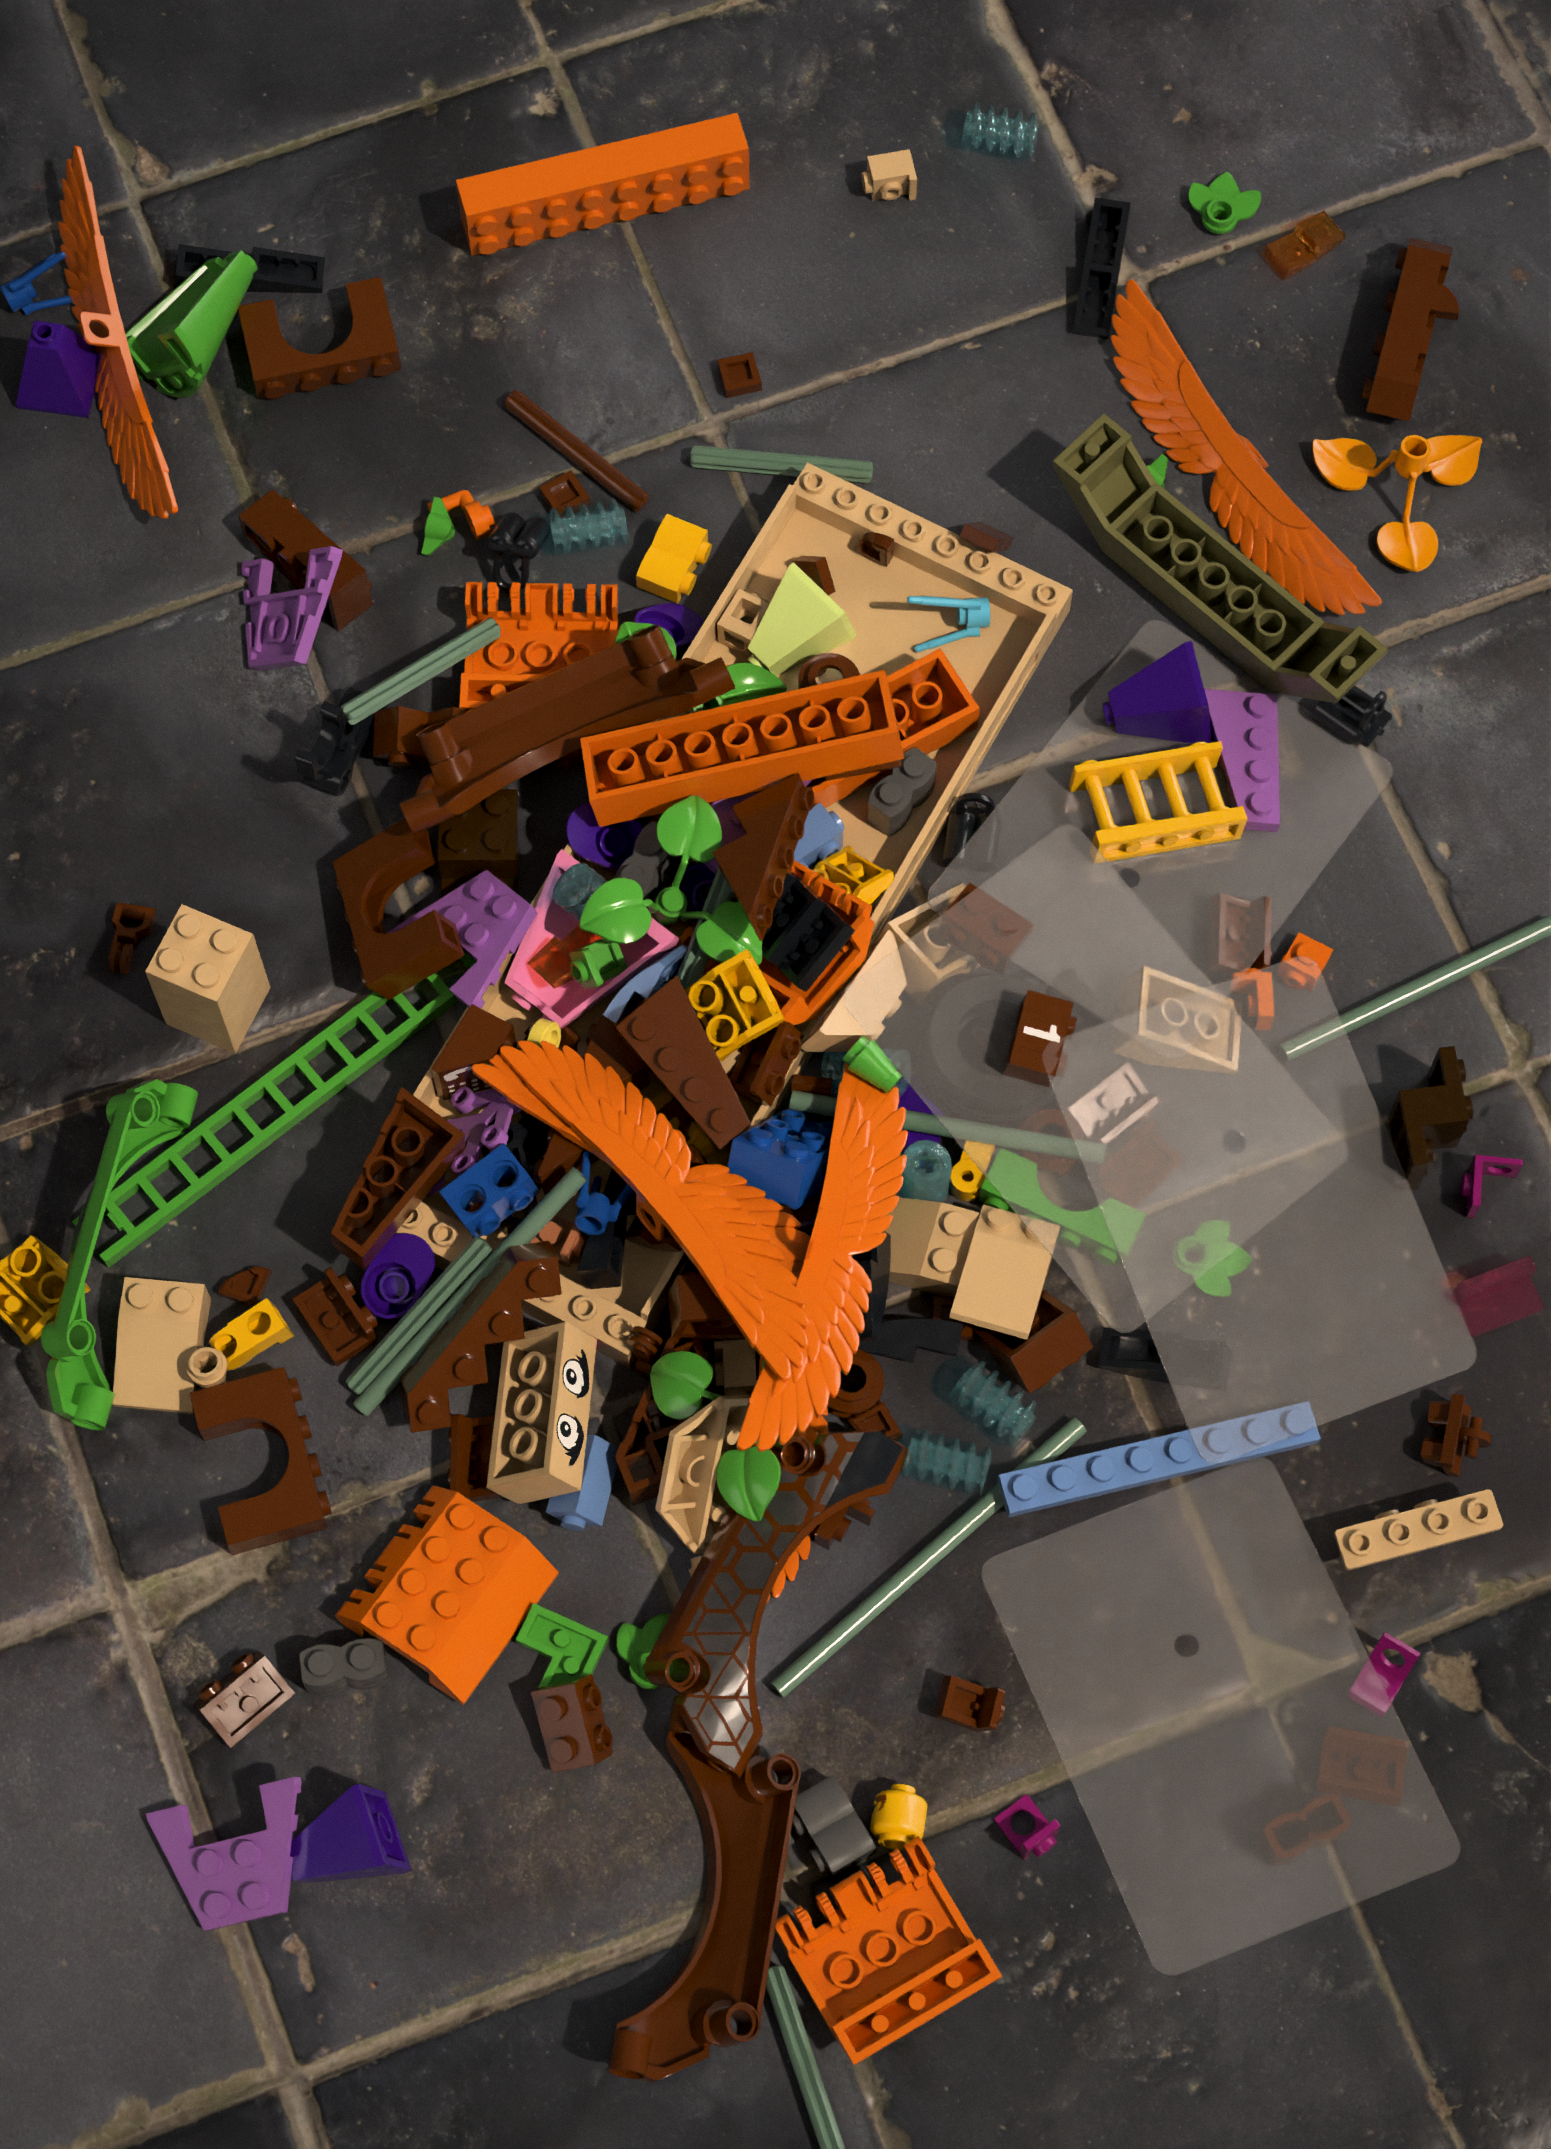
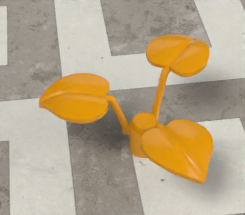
(1450, 460)

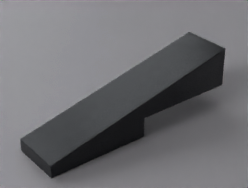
(1101, 268)
(275, 269)
(604, 1253)

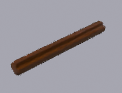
(576, 451)

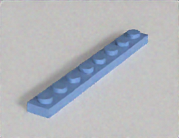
(1119, 1470)

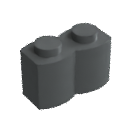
(899, 793)
(649, 864)
(333, 1669)
(832, 1827)

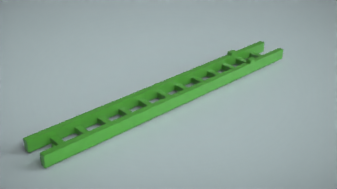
(291, 1116)

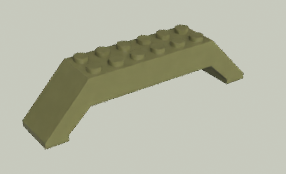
(1207, 576)

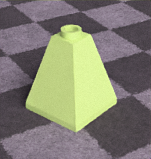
(798, 625)

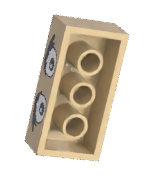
(542, 1414)

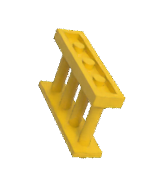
(1163, 835)

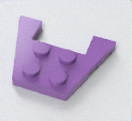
(288, 621)
(489, 925)
(236, 1876)

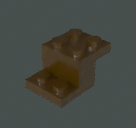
(481, 841)
(1430, 1116)

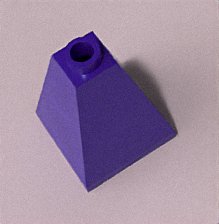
(58, 372)
(1163, 700)
(350, 1840)

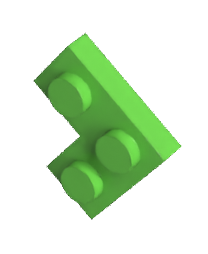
(570, 1645)

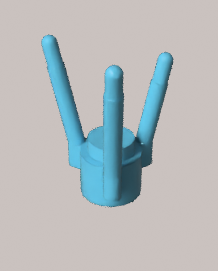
(971, 612)

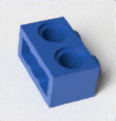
(483, 1184)

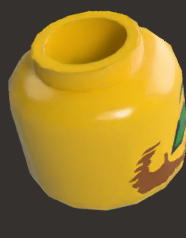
(898, 1816)

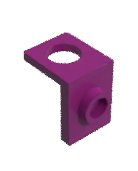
(1481, 1165)
(1390, 1674)
(1036, 1842)

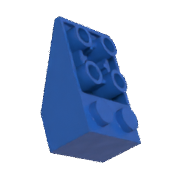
(783, 1157)

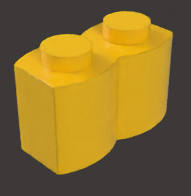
(673, 559)

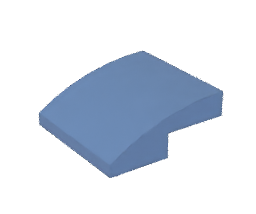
(645, 984)

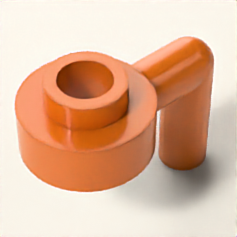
(477, 516)

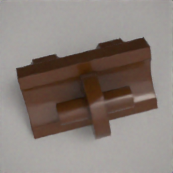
(1455, 1418)

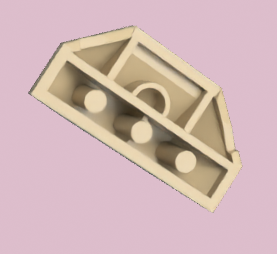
(837, 1027)
(688, 1484)

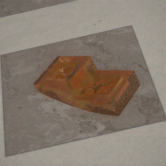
(1304, 246)
(554, 960)

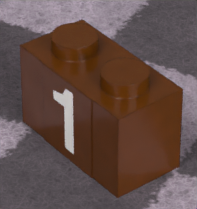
(1037, 1024)

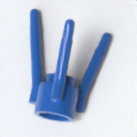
(21, 291)
(595, 1207)

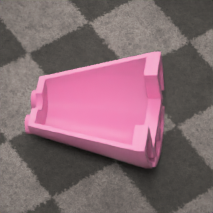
(571, 1000)

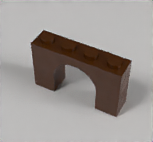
(284, 370)
(366, 882)
(294, 1504)

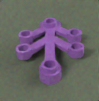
(476, 1126)

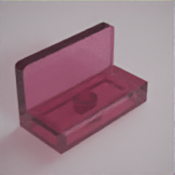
(1499, 1297)

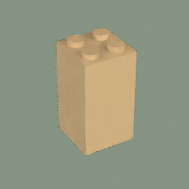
(208, 978)

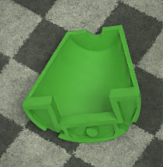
(186, 328)

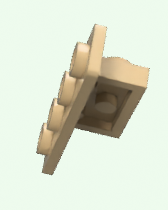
(1418, 1529)

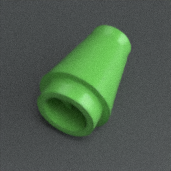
(872, 1064)

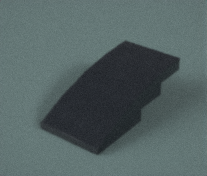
(803, 932)

